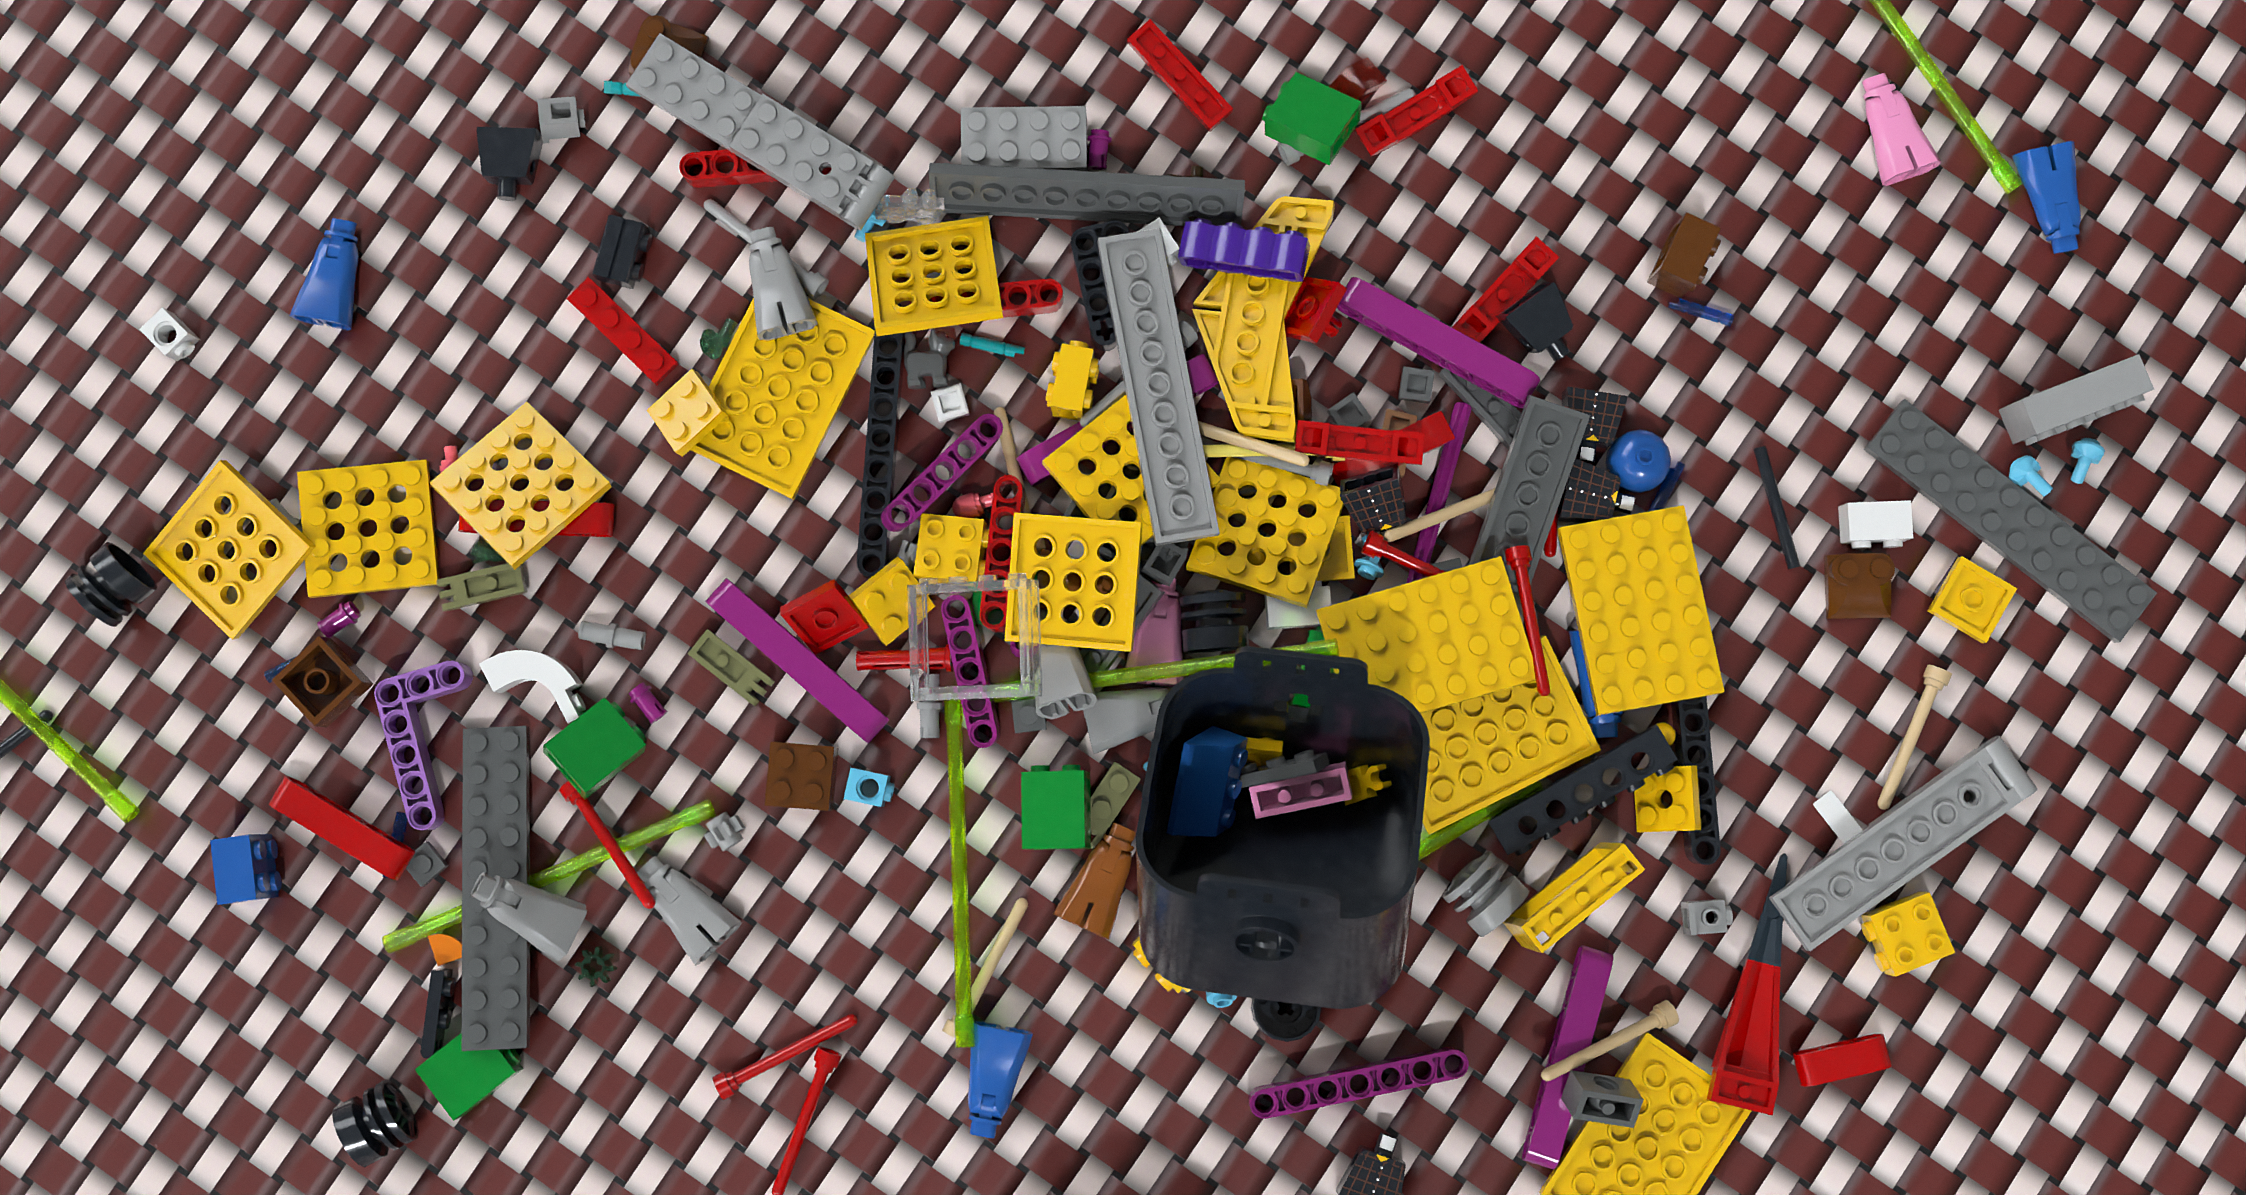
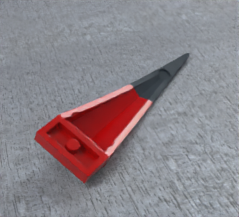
(1748, 1050)

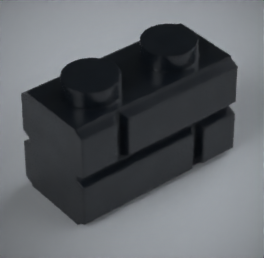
(622, 252)

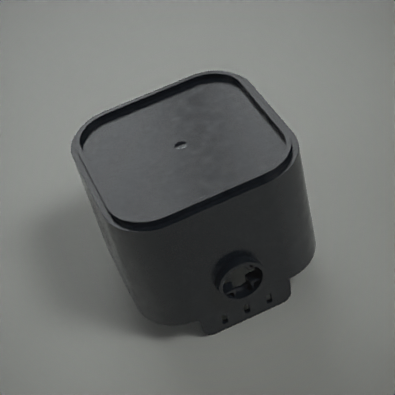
(1299, 899)

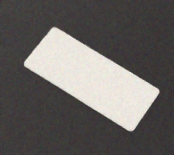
(1837, 817)

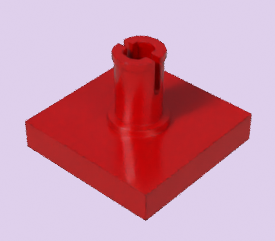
(1314, 310)
(824, 617)

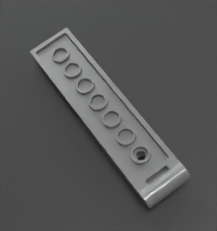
(761, 131)
(1903, 842)

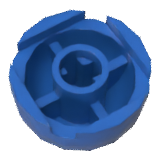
(1639, 460)

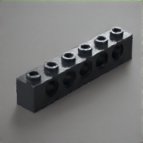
(1660, 762)

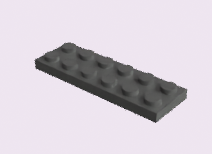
(1531, 483)

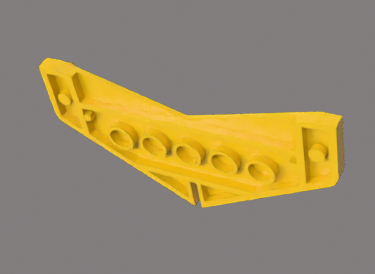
(1249, 333)

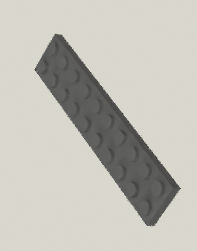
(1085, 194)
(2010, 521)
(497, 844)

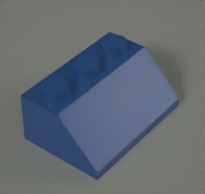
(1207, 783)

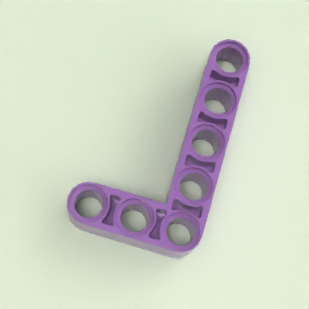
(413, 735)

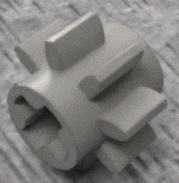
(724, 831)

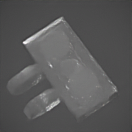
(910, 207)

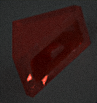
(1359, 80)

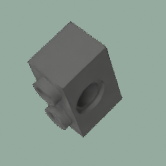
(1602, 1099)

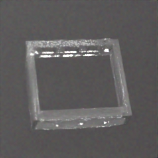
(1028, 637)

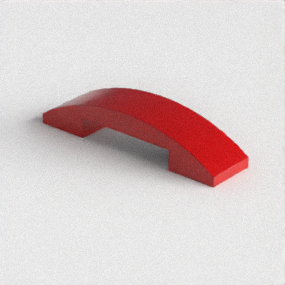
(1417, 112)
(1506, 290)
(1437, 434)
(1360, 443)

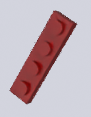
(1179, 75)
(622, 331)

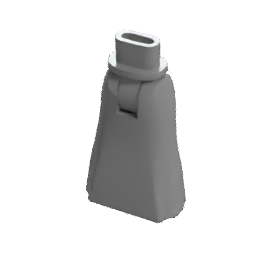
(778, 295)
(1063, 681)
(1122, 716)
(690, 913)
(535, 914)

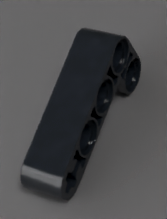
(1095, 289)

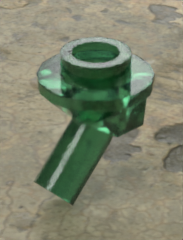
(713, 343)
(483, 552)

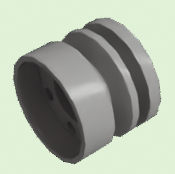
(1488, 897)

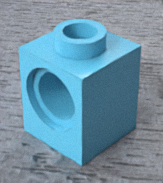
(855, 783)

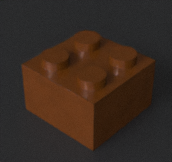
(1684, 255)
(322, 682)
(801, 776)

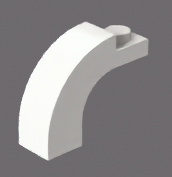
(519, 666)

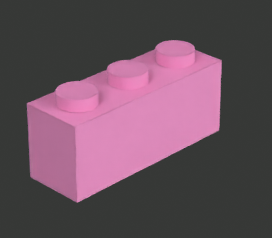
(1302, 792)

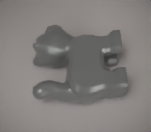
(924, 363)

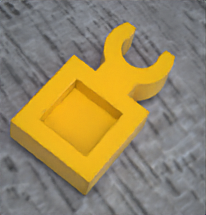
(1365, 782)

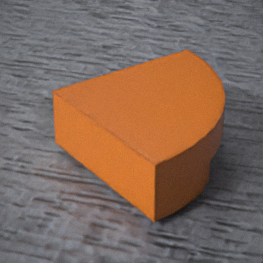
(445, 948)

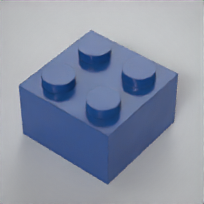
(245, 868)

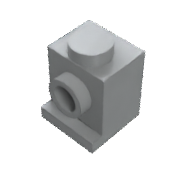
(560, 118)
(1695, 912)

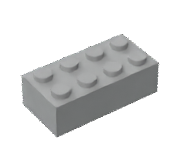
(1025, 137)
(2077, 401)

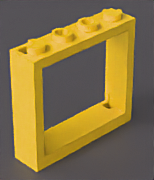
(1573, 895)

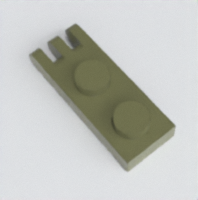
(482, 586)
(729, 666)
(1110, 799)

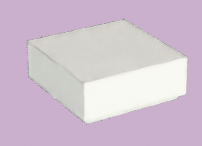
(950, 403)

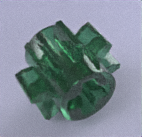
(589, 972)

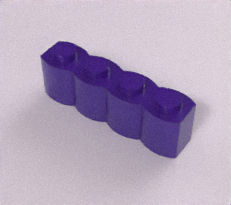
(1244, 251)

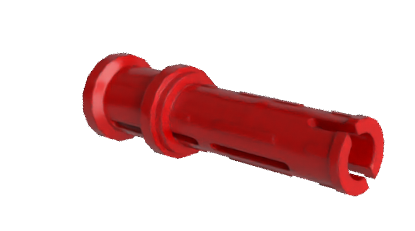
(899, 659)

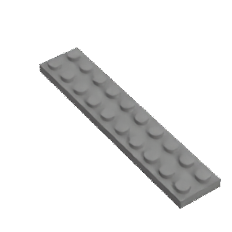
(1158, 387)

